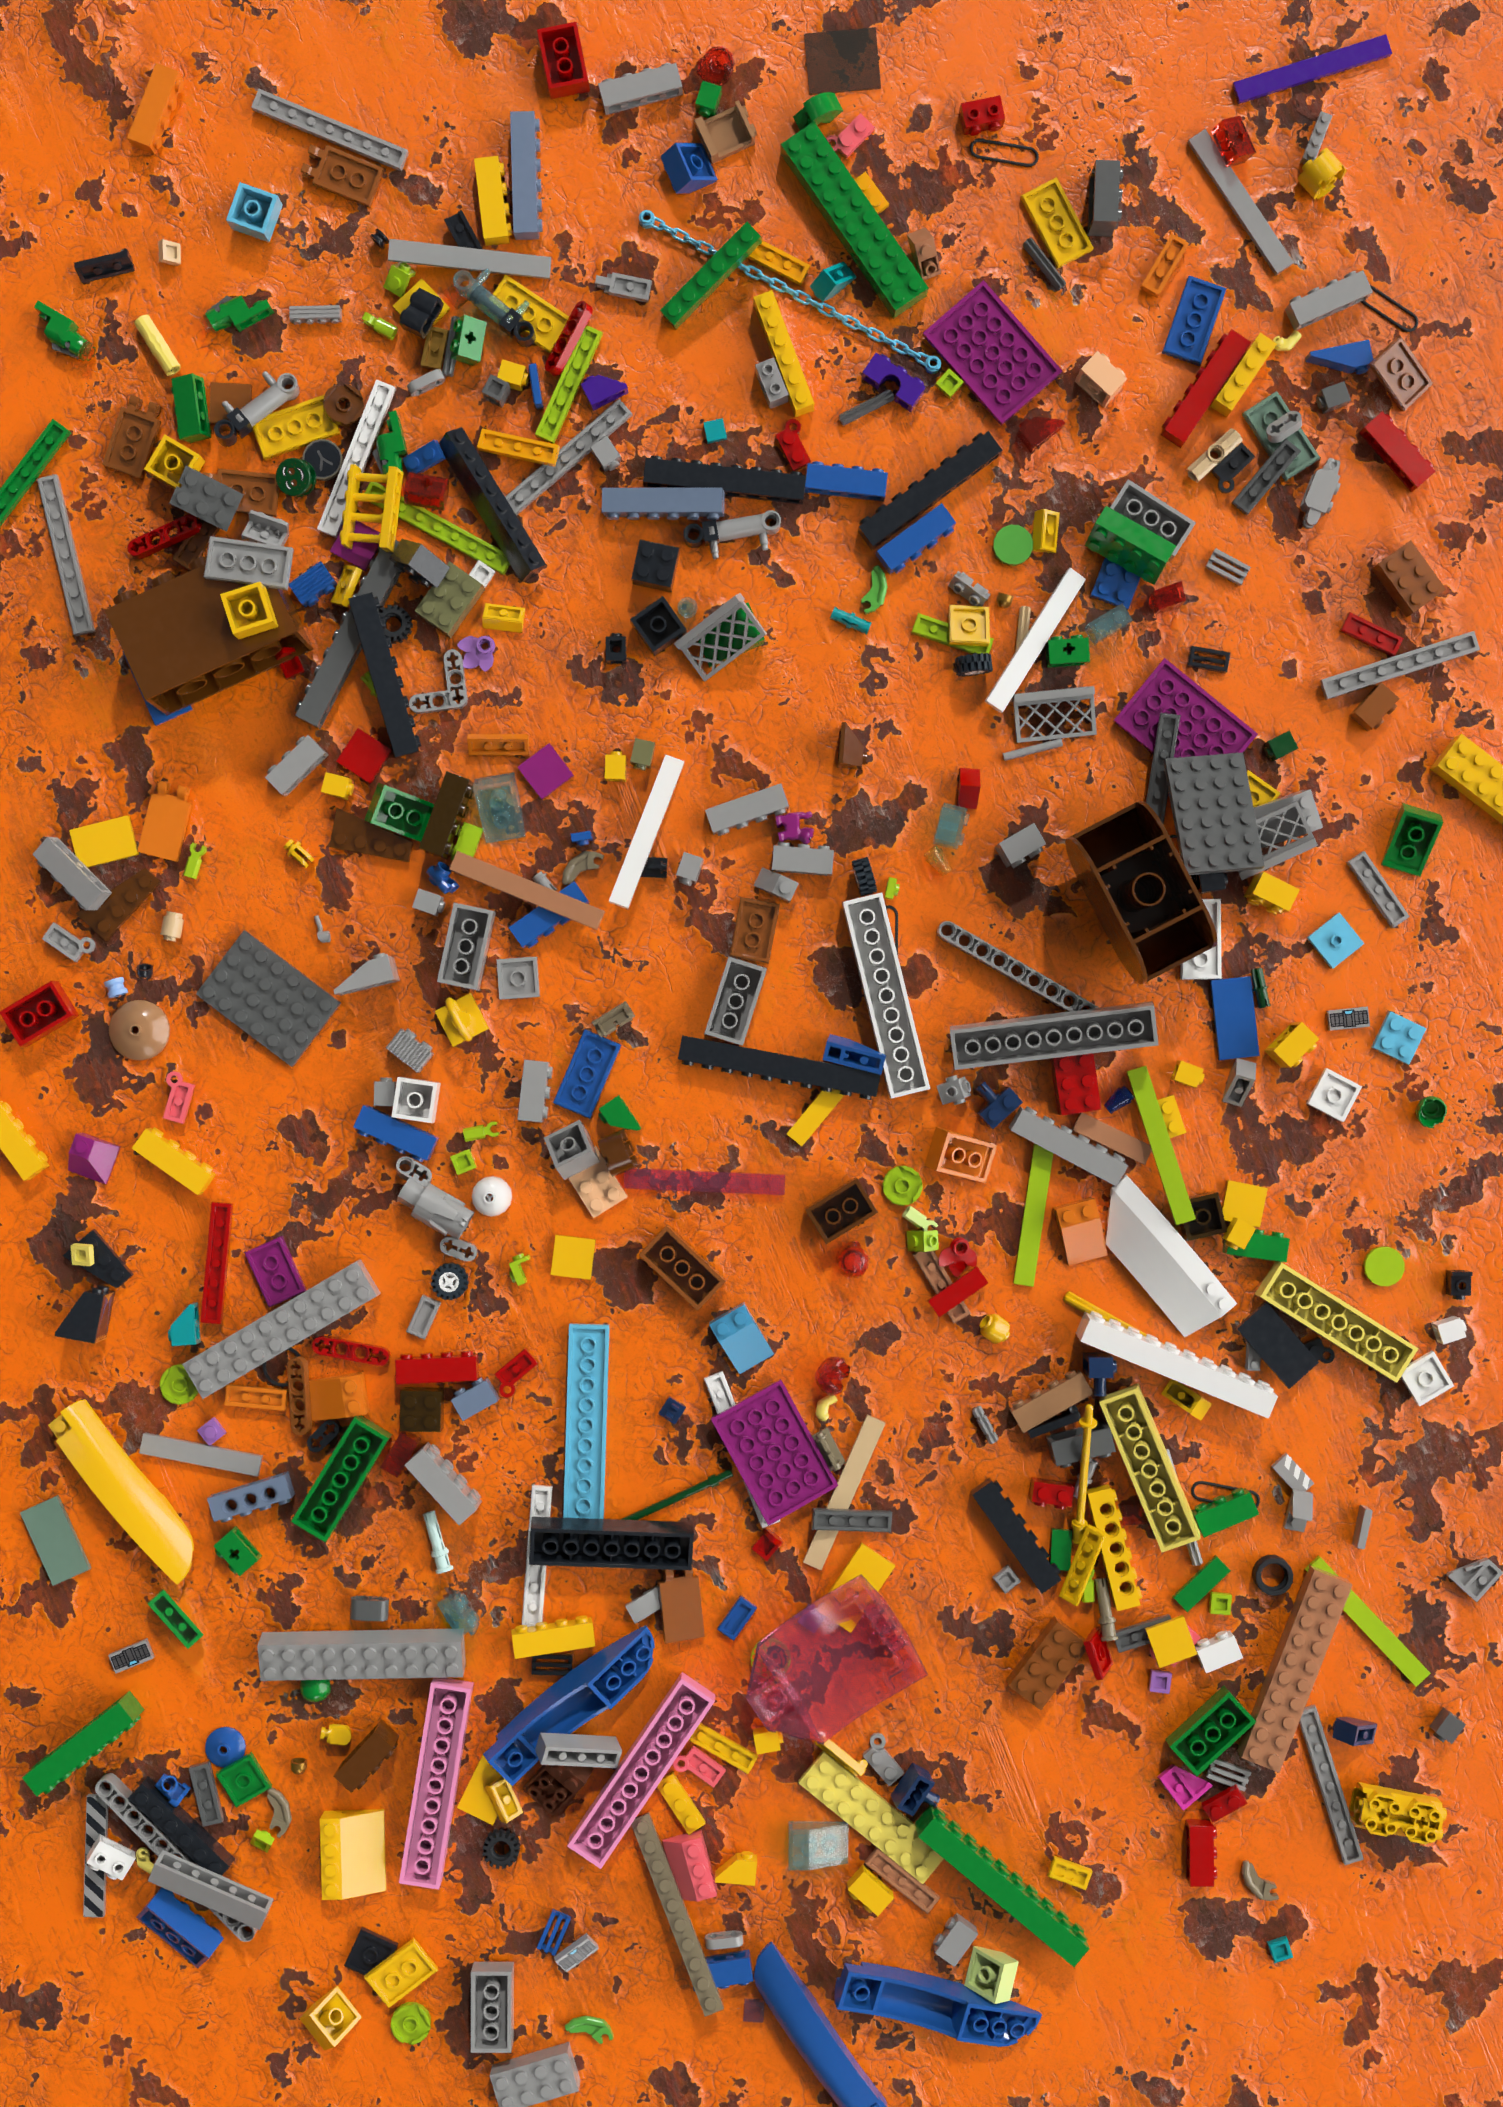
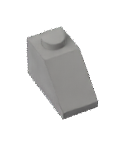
(776, 884)
(1239, 1082)

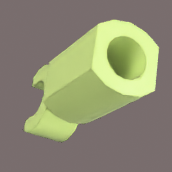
(917, 1218)

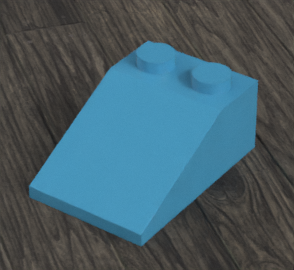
(741, 1338)

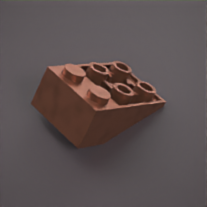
(556, 1785)

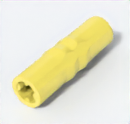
(157, 345)

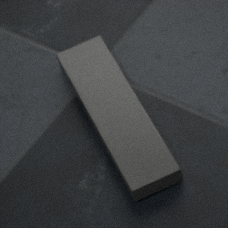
(1266, 477)
(851, 1520)

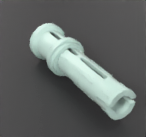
(439, 1552)

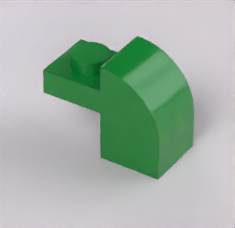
(818, 109)

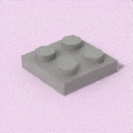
(518, 978)

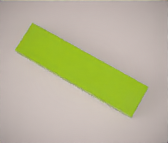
(939, 632)

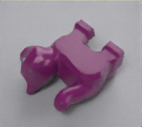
(792, 831)

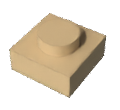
(169, 252)

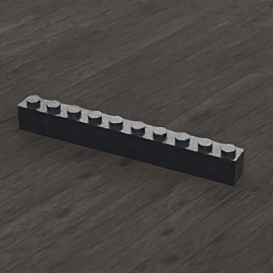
(779, 1066)

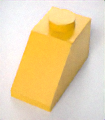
(1186, 1399)
(738, 1869)

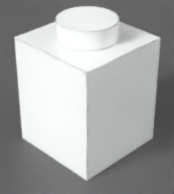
(1449, 1329)

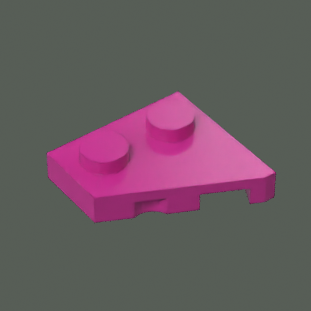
(1183, 1786)

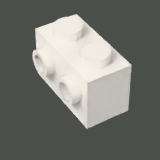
(110, 1857)

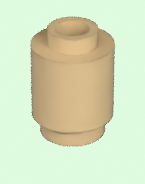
(172, 926)

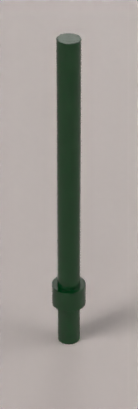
(712, 1481)

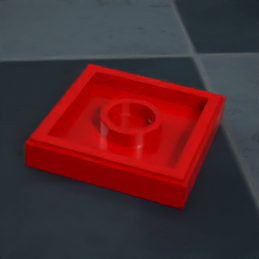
(364, 755)
(1098, 1653)

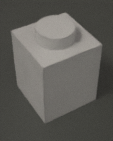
(606, 454)
(429, 902)
(384, 1092)

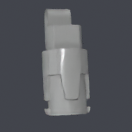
(430, 1203)

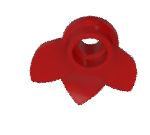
(956, 1258)

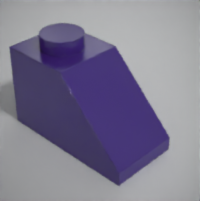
(602, 390)

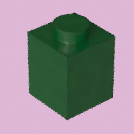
(1280, 746)

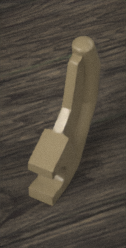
(580, 863)
(282, 1813)
(1257, 1885)

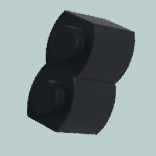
(421, 313)

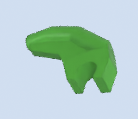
(877, 593)
(591, 2025)

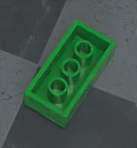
(1130, 545)
(1210, 1730)

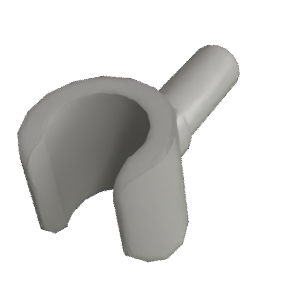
(323, 936)

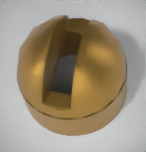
(1004, 600)
(298, 1765)

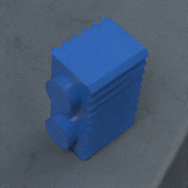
(313, 584)

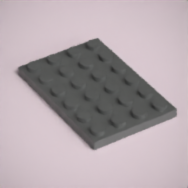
(1213, 813)
(268, 998)

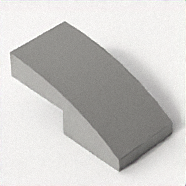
(644, 1605)

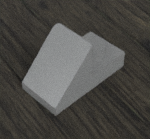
(1299, 1510)

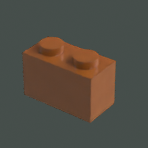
(1374, 707)

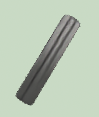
(1044, 264)
(449, 364)
(866, 407)

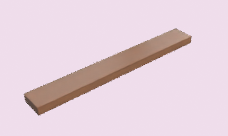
(527, 890)

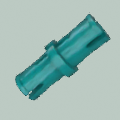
(850, 620)

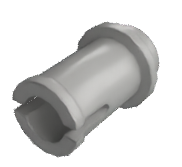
(541, 879)

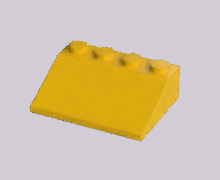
(352, 1853)

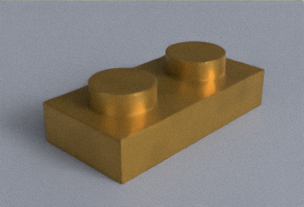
(434, 348)

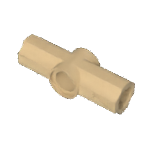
(1222, 447)

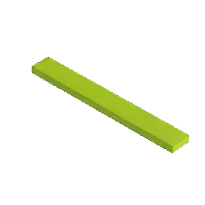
(446, 532)
(1161, 1145)
(1033, 1216)
(1379, 1633)

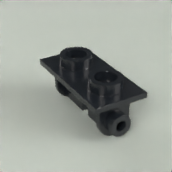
(655, 868)

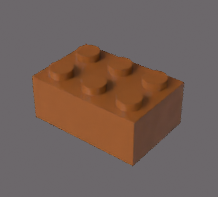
(1408, 579)

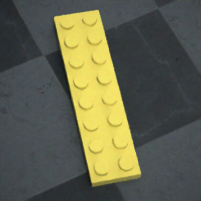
(870, 1816)

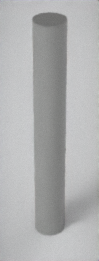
(1032, 749)

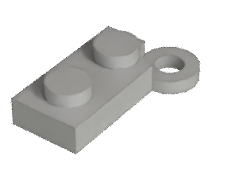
(67, 942)
(882, 1760)

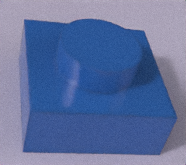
(582, 838)

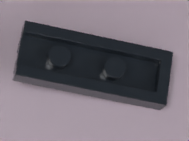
(462, 231)
(104, 266)
(1056, 1422)

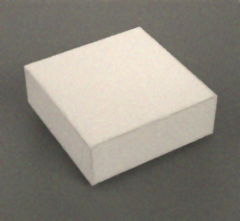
(482, 573)

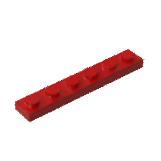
(216, 1262)

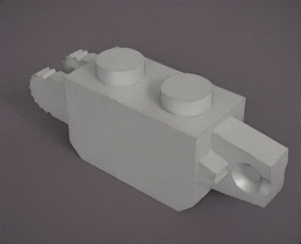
(1319, 493)

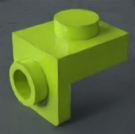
(398, 278)
(922, 1240)
(516, 1273)

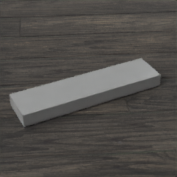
(1377, 889)

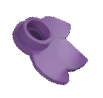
(475, 655)

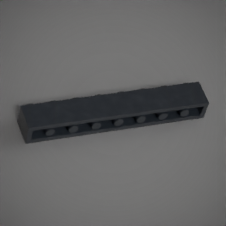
(734, 480)
(929, 490)
(491, 504)
(383, 674)

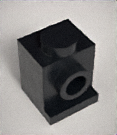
(613, 640)
(1453, 1278)

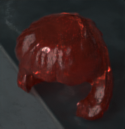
(716, 65)
(852, 1260)
(831, 1374)

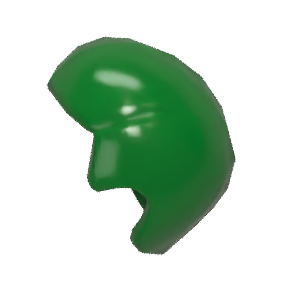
(1431, 1111)
(315, 1689)

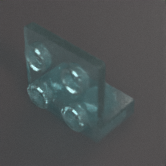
(458, 1613)

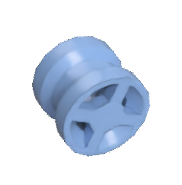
(115, 987)

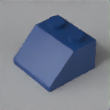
(688, 167)

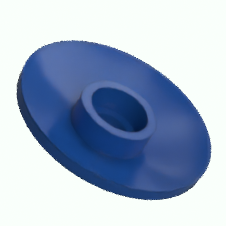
(228, 1738)

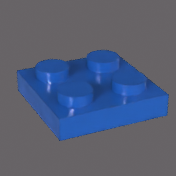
(1115, 584)

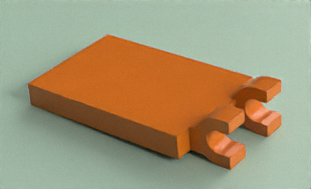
(165, 823)

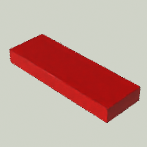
(1371, 634)
(957, 1291)

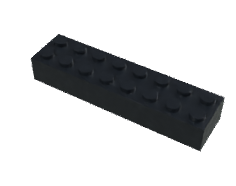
(611, 1543)

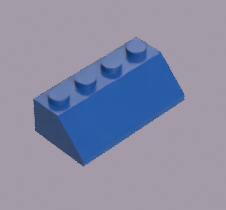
(180, 1927)

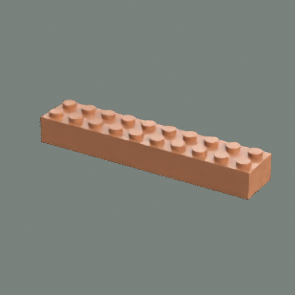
(1294, 1668)

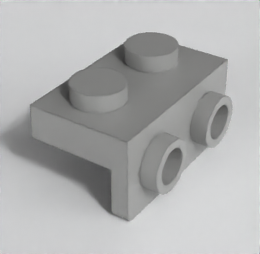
(266, 529)

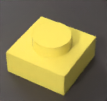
(82, 1254)

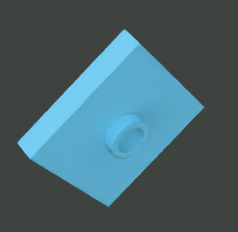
(1335, 940)

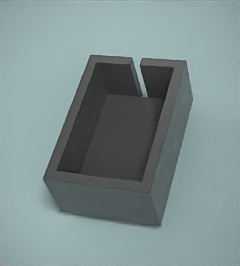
(1104, 198)
(206, 498)
(1067, 1445)

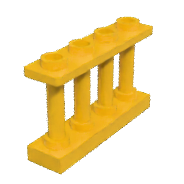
(388, 518)

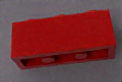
(1200, 1853)

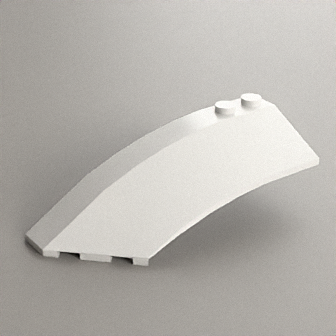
(1163, 1261)

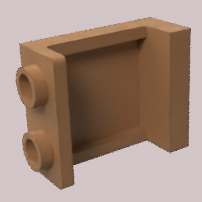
(726, 133)

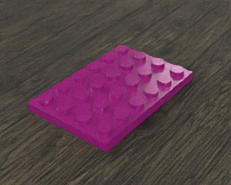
(992, 352)
(1204, 722)
(774, 1452)

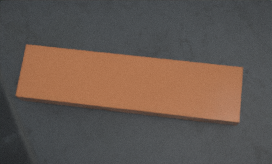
(1112, 1138)
(939, 1280)
(903, 1881)

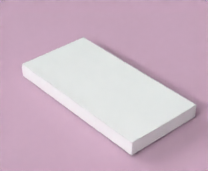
(1208, 963)

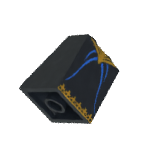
(89, 1316)

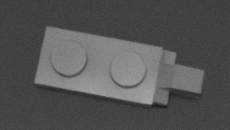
(625, 286)

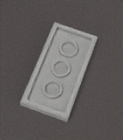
(248, 562)

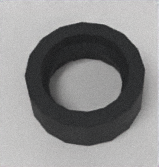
(1283, 1586)

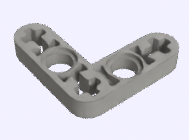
(447, 695)

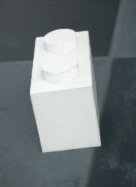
(1218, 1651)

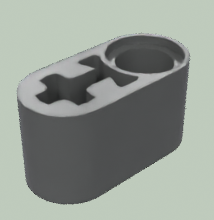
(369, 1608)

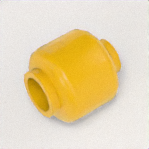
(994, 1328)

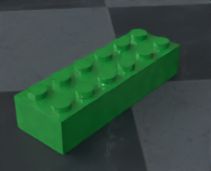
(341, 1478)
(84, 1744)

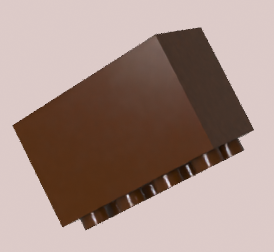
(184, 643)

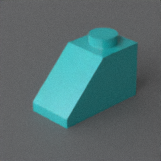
(832, 281)
(186, 1327)

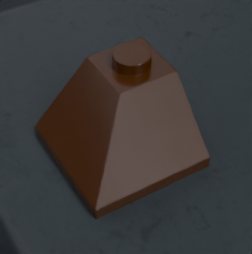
(850, 749)

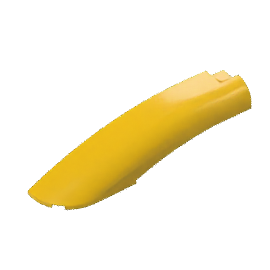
(124, 1489)

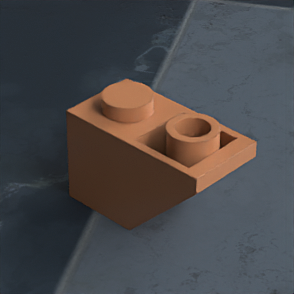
(924, 253)

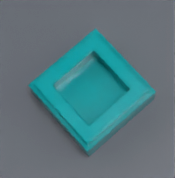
(715, 430)
(1280, 1949)

